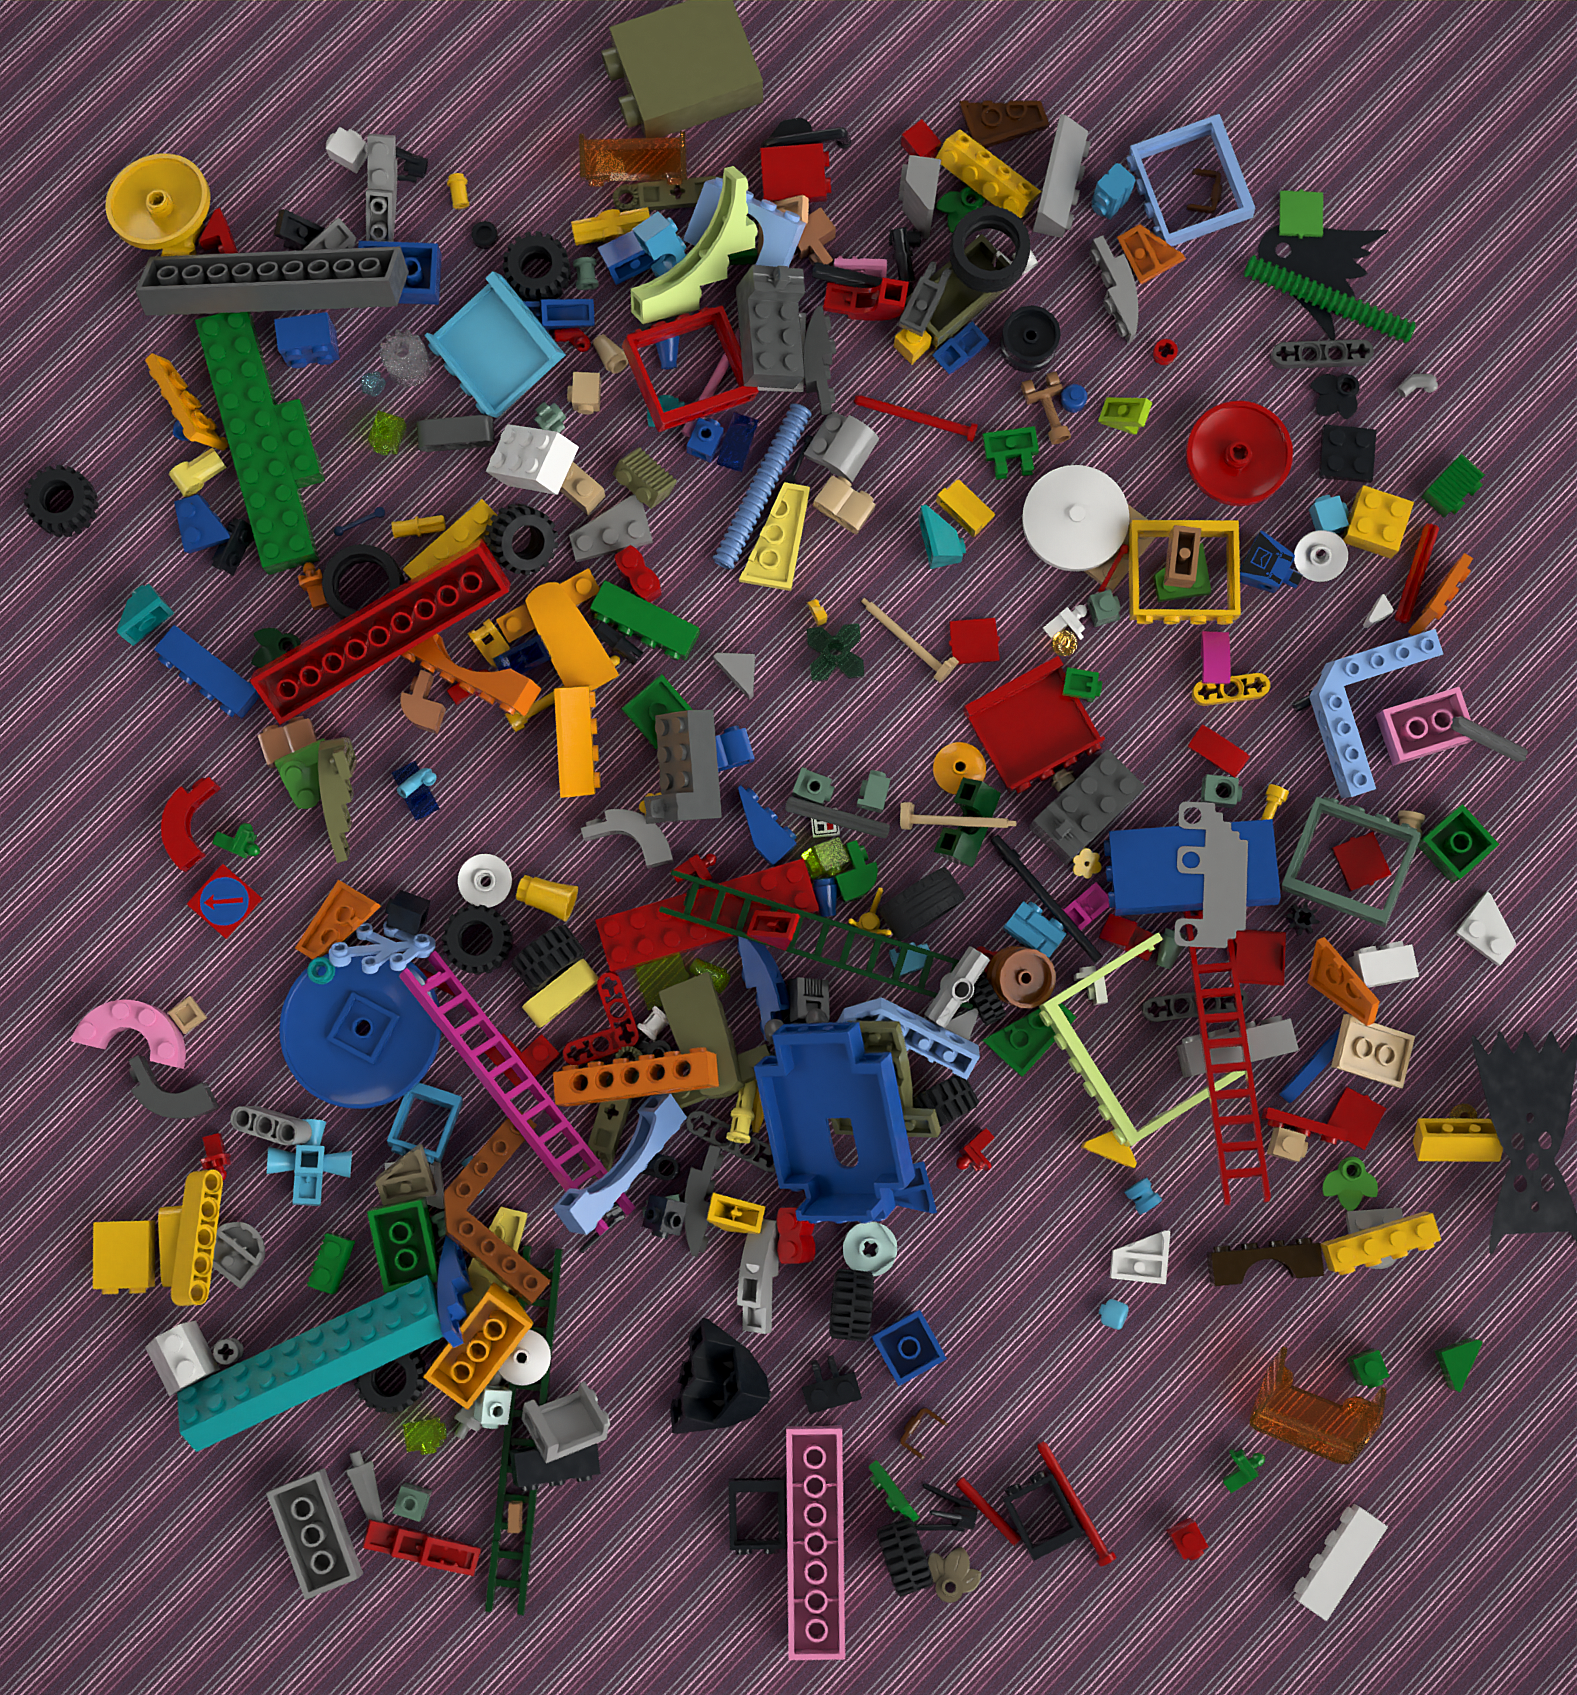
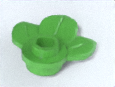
(1350, 1188)

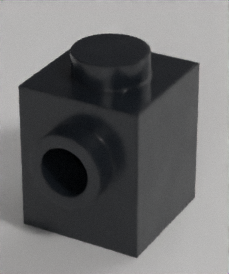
(407, 912)

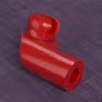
(575, 337)

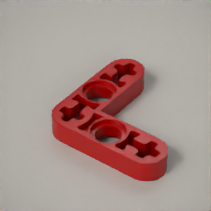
(612, 1033)

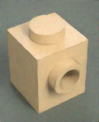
(585, 392)
(1287, 1145)

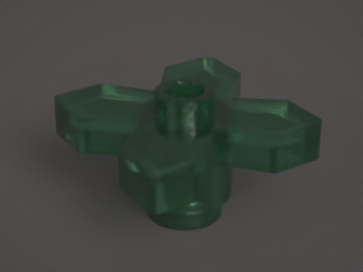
(844, 642)

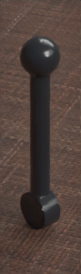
(791, 477)

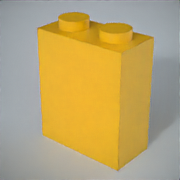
(124, 1256)

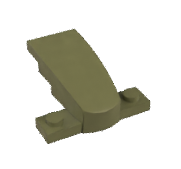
(335, 768)
(700, 1021)
(888, 1037)

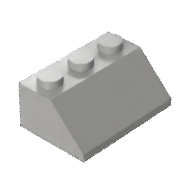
(918, 191)

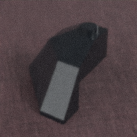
(718, 1383)

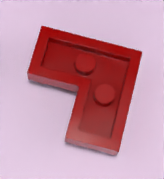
(535, 1057)

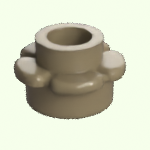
(1062, 780)

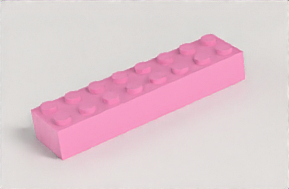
(815, 1543)

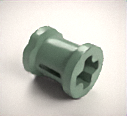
(585, 273)

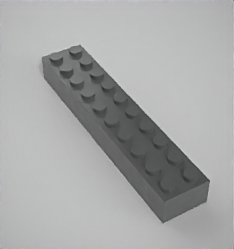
(272, 281)

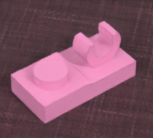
(871, 267)

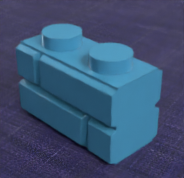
(1112, 191)
(1035, 930)

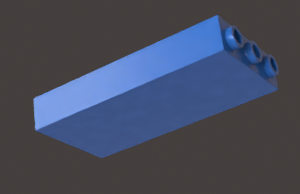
(1147, 873)

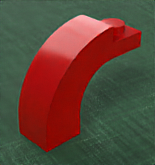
(867, 304)
(177, 822)

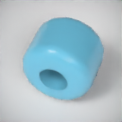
(1113, 1314)

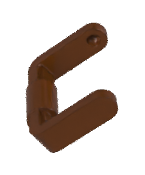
(1215, 194)
(912, 1425)

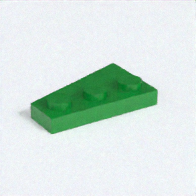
(1024, 1040)

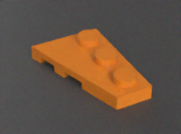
(1446, 591)
(336, 920)
(1341, 984)

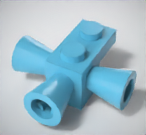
(309, 1165)

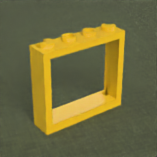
(1209, 528)

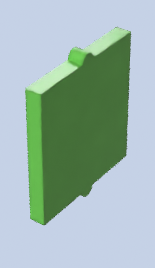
(1301, 213)

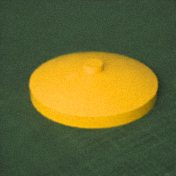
(158, 201)

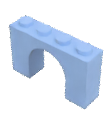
(779, 229)

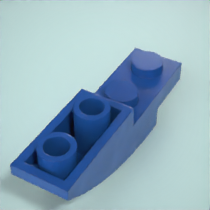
(762, 973)

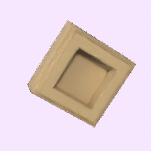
(187, 1014)

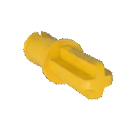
(418, 526)

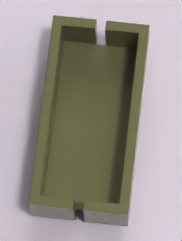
(958, 301)

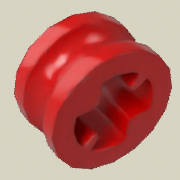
(1160, 346)

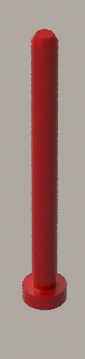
(969, 431)
(1105, 1556)

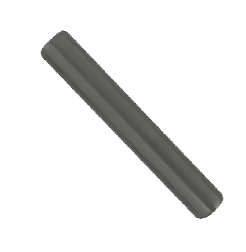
(1489, 738)
(837, 817)

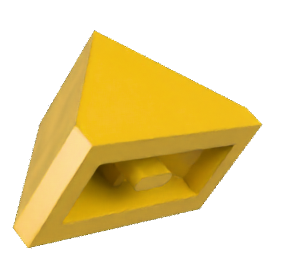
(1109, 1147)
(735, 1214)

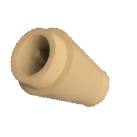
(610, 354)

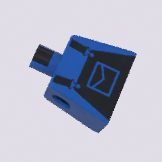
(1268, 565)

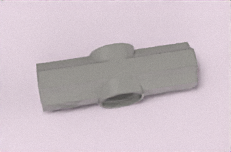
(965, 973)

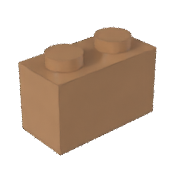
(1182, 556)

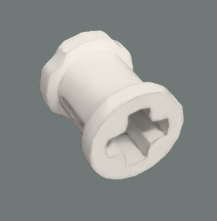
(654, 1023)

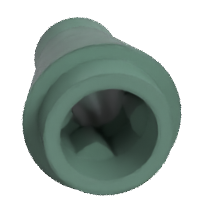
(1168, 949)

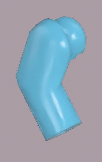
(415, 781)

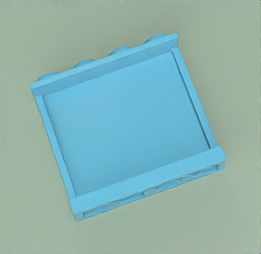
(495, 347)

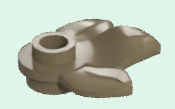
(955, 1571)

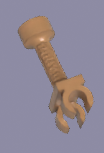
(1058, 432)

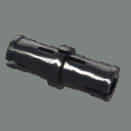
(902, 254)

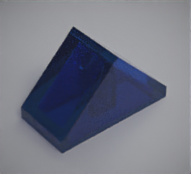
(524, 656)

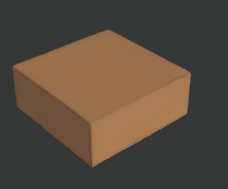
(515, 1517)

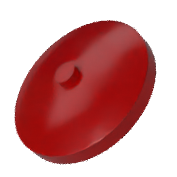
(1239, 453)

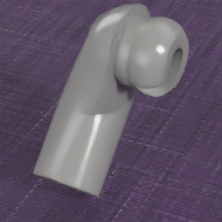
(1415, 381)

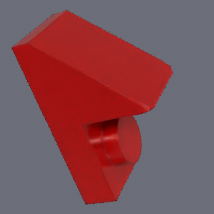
(218, 234)
(1125, 935)

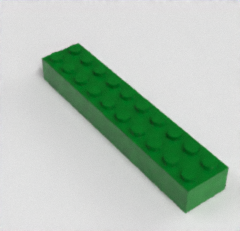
(256, 441)

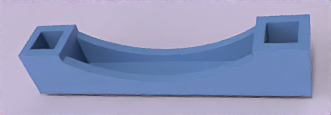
(657, 1122)

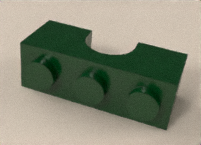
(964, 843)

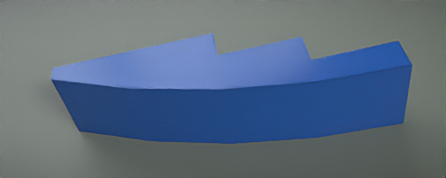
(451, 1286)

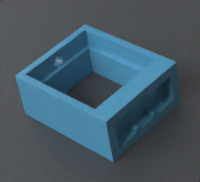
(432, 1096)

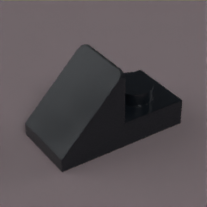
(295, 230)

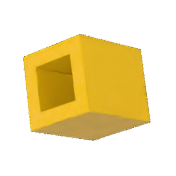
(912, 345)

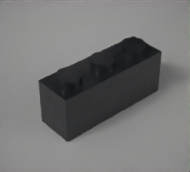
(531, 1469)

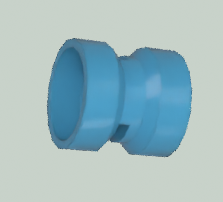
(1143, 1196)

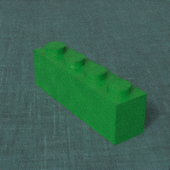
(645, 621)

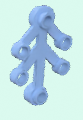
(414, 946)

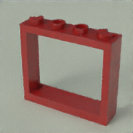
(684, 324)

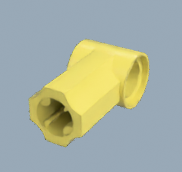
(191, 475)

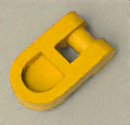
(493, 648)

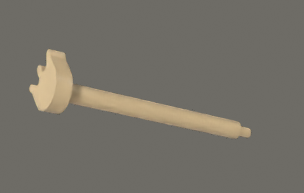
(942, 670)
(908, 818)

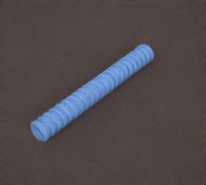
(762, 485)

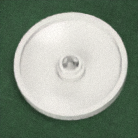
(1075, 518)

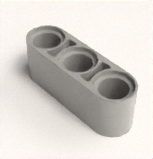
(260, 1122)

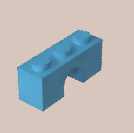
(659, 239)

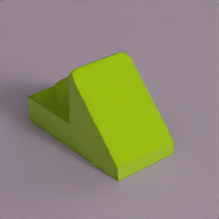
(1125, 413)

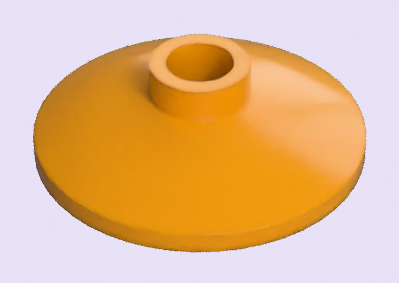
(944, 766)

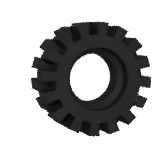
(986, 1001)

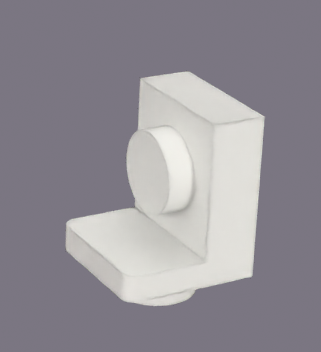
(1096, 990)

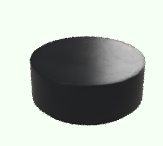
(484, 235)

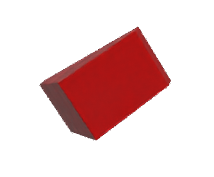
(773, 928)

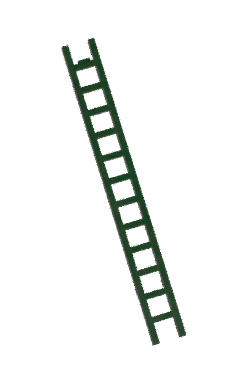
(508, 1440)

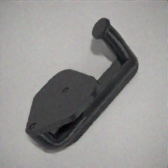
(799, 132)

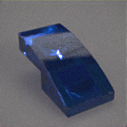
(737, 442)
(422, 800)

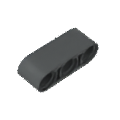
(455, 433)

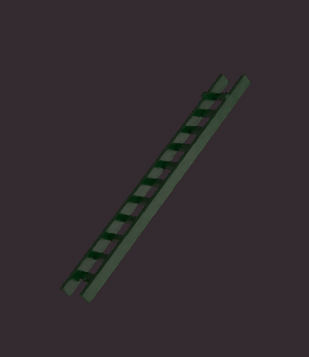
(691, 895)

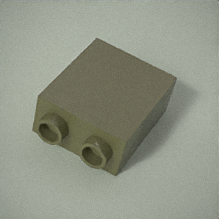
(683, 66)

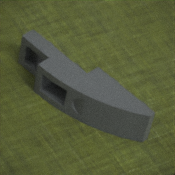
(817, 358)
(698, 1187)

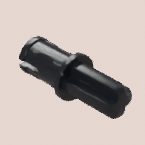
(617, 642)

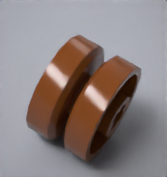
(1021, 976)

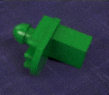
(241, 845)
(1246, 1471)

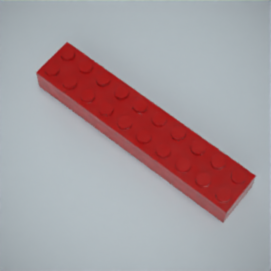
(380, 631)

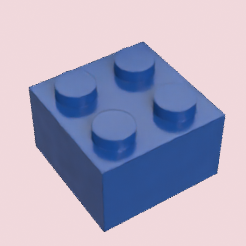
(307, 340)
(908, 1346)

